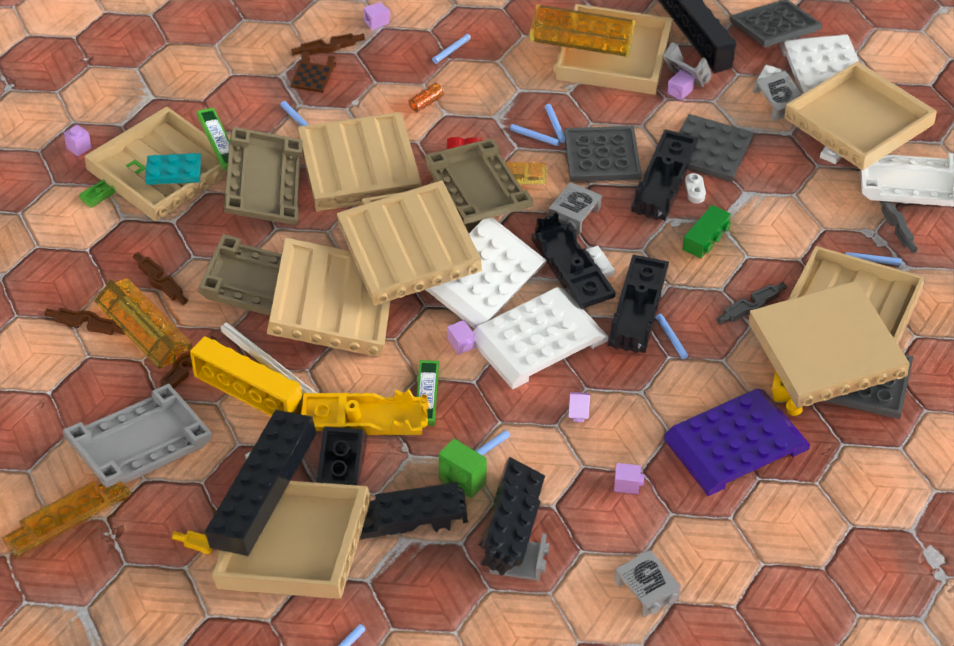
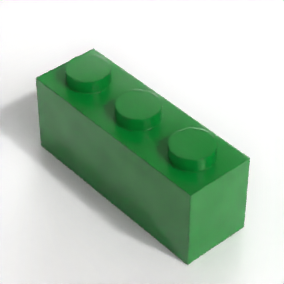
(706, 231)

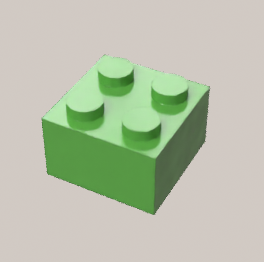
(462, 466)

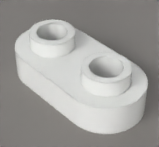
(695, 188)

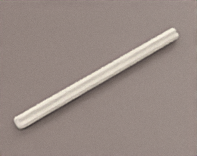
(261, 355)

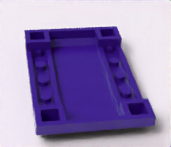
(734, 440)

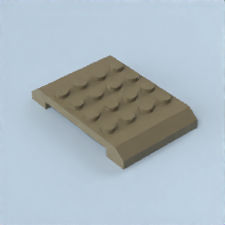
(263, 176)
(478, 181)
(241, 276)

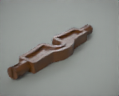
(320, 46)
(165, 284)
(76, 318)
(178, 372)

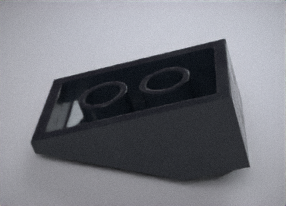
(341, 456)

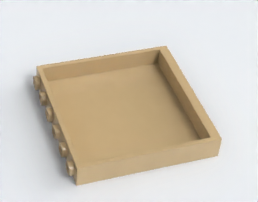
(634, 73)
(860, 115)
(828, 344)
(303, 545)

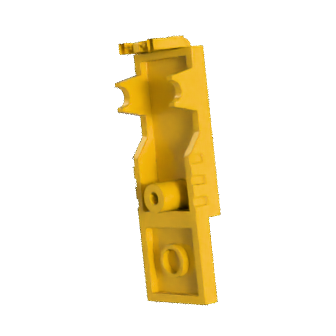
(368, 412)

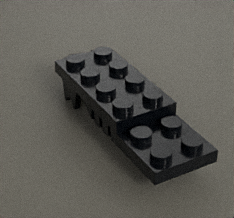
(664, 175)
(571, 262)
(638, 304)
(410, 508)
(511, 517)

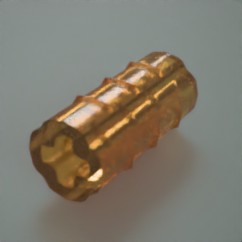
(426, 97)

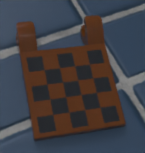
(311, 75)

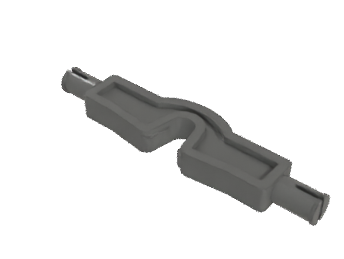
(896, 219)
(744, 307)

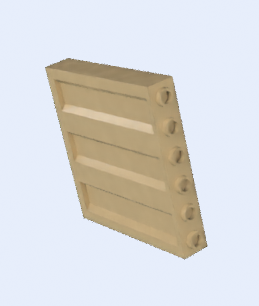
(157, 135)
(357, 160)
(409, 242)
(888, 289)
(325, 300)

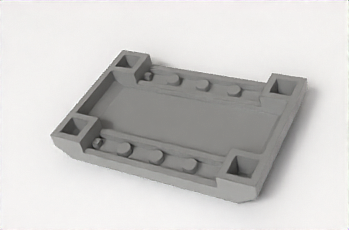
(139, 437)

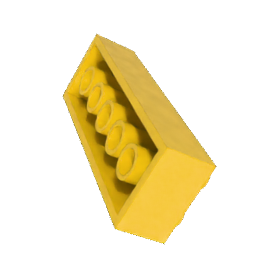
(245, 378)

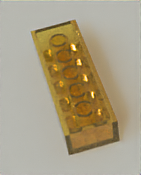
(582, 30)

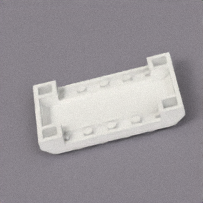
(818, 58)
(910, 180)
(505, 269)
(536, 336)

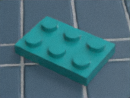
(173, 168)

